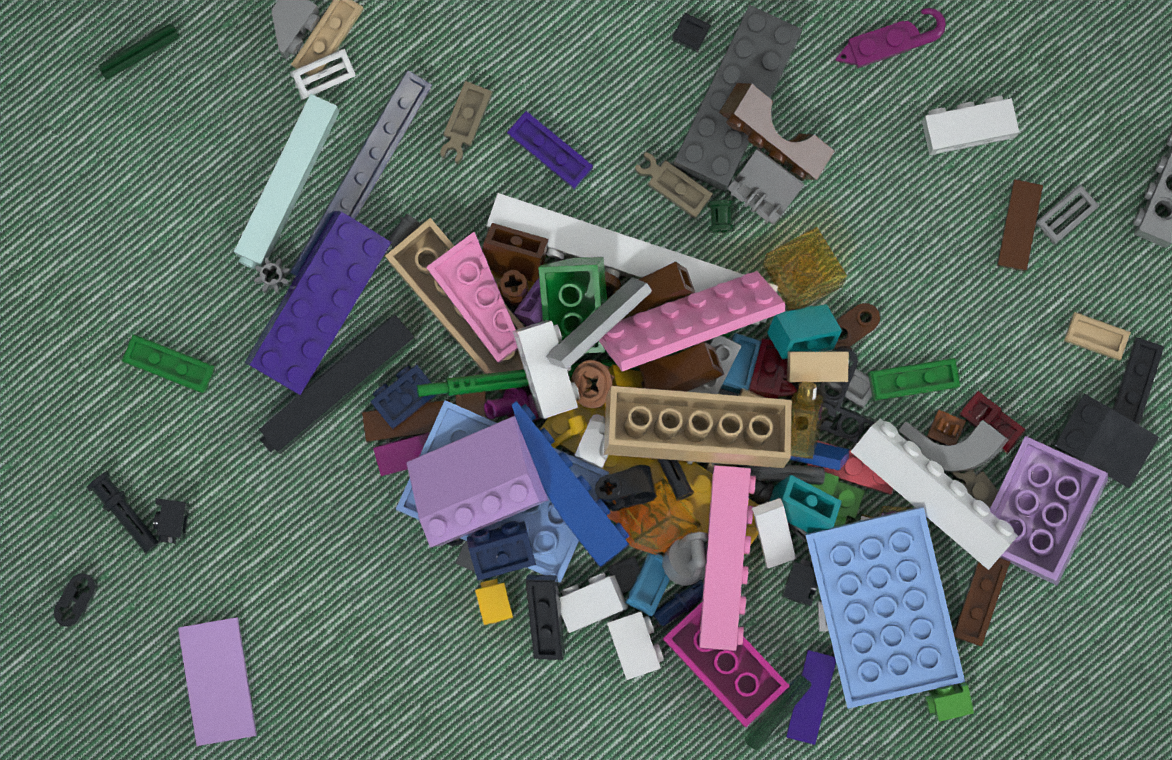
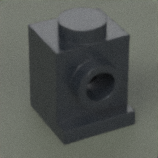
(171, 520)
(800, 583)

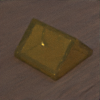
(658, 522)

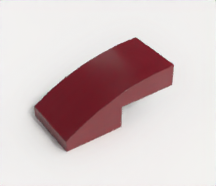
(982, 408)

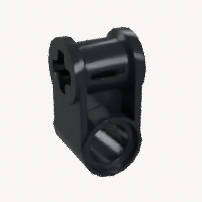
(628, 488)

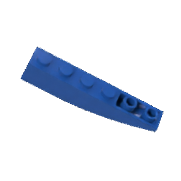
(570, 494)

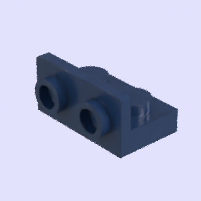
(401, 399)
(500, 550)

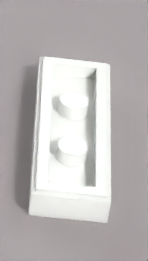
(774, 533)

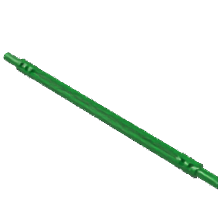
(492, 381)

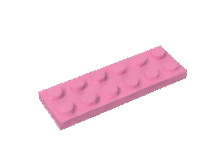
(691, 320)

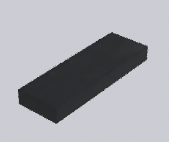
(1137, 379)
(545, 617)

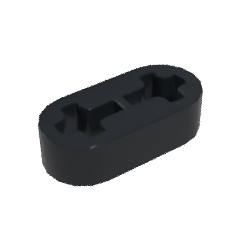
(82, 602)

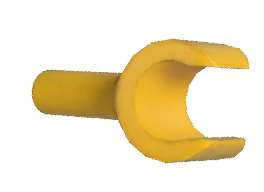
(577, 426)

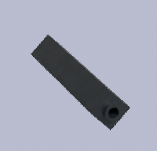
(336, 385)

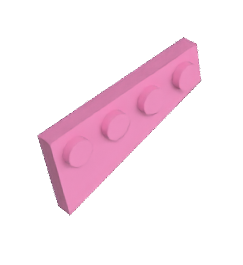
(473, 291)

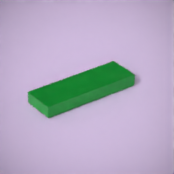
(168, 364)
(914, 379)

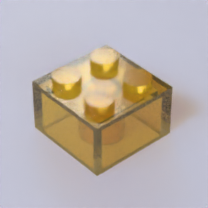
(804, 269)

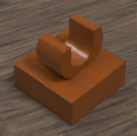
(945, 428)

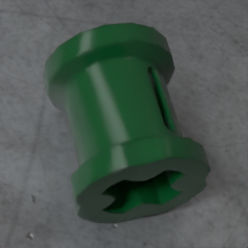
(721, 216)

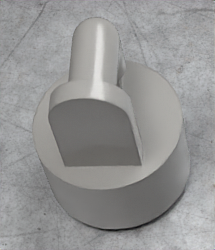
(686, 559)

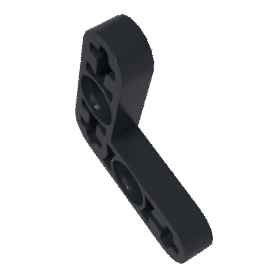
(834, 402)

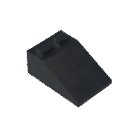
(1105, 439)

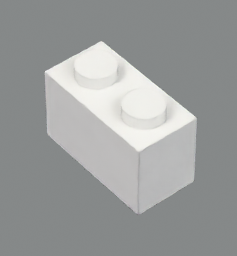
(591, 602)
(635, 645)

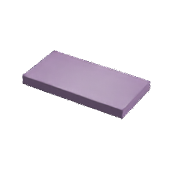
(217, 681)

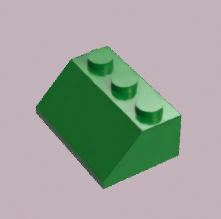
(572, 293)

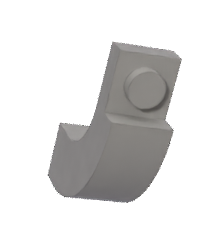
(970, 454)

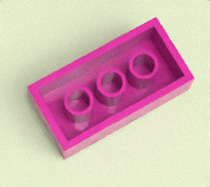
(737, 678)

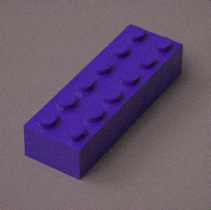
(318, 302)

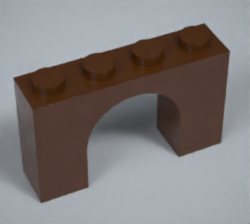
(688, 368)

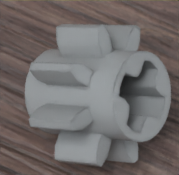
(273, 284)

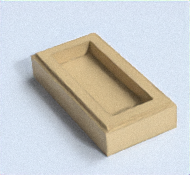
(1097, 336)
(817, 366)

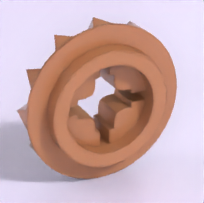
(581, 376)

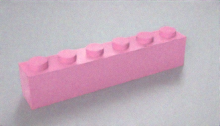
(725, 558)

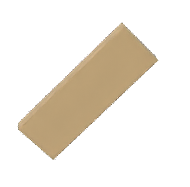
(328, 33)

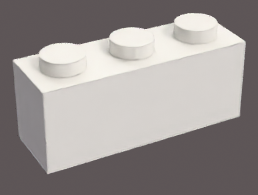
(970, 125)
(548, 383)

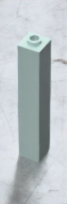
(286, 182)

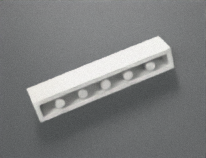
(927, 486)

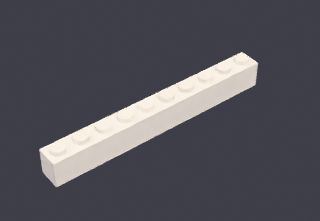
(620, 252)

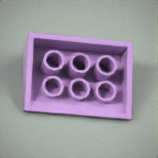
(474, 482)
(1048, 506)

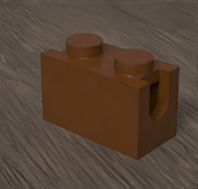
(514, 250)

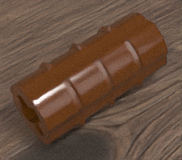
(516, 279)

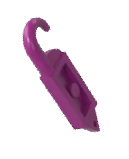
(890, 41)

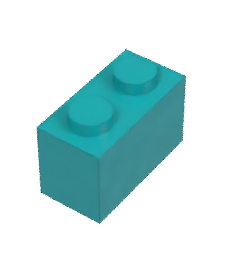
(804, 330)
(806, 505)

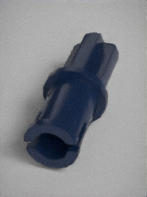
(680, 604)

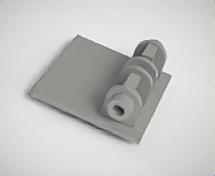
(765, 187)

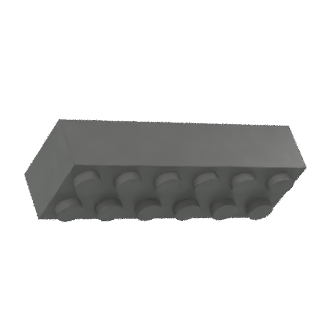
(754, 57)

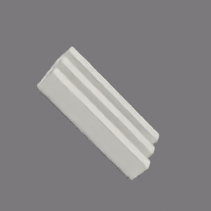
(301, 82)

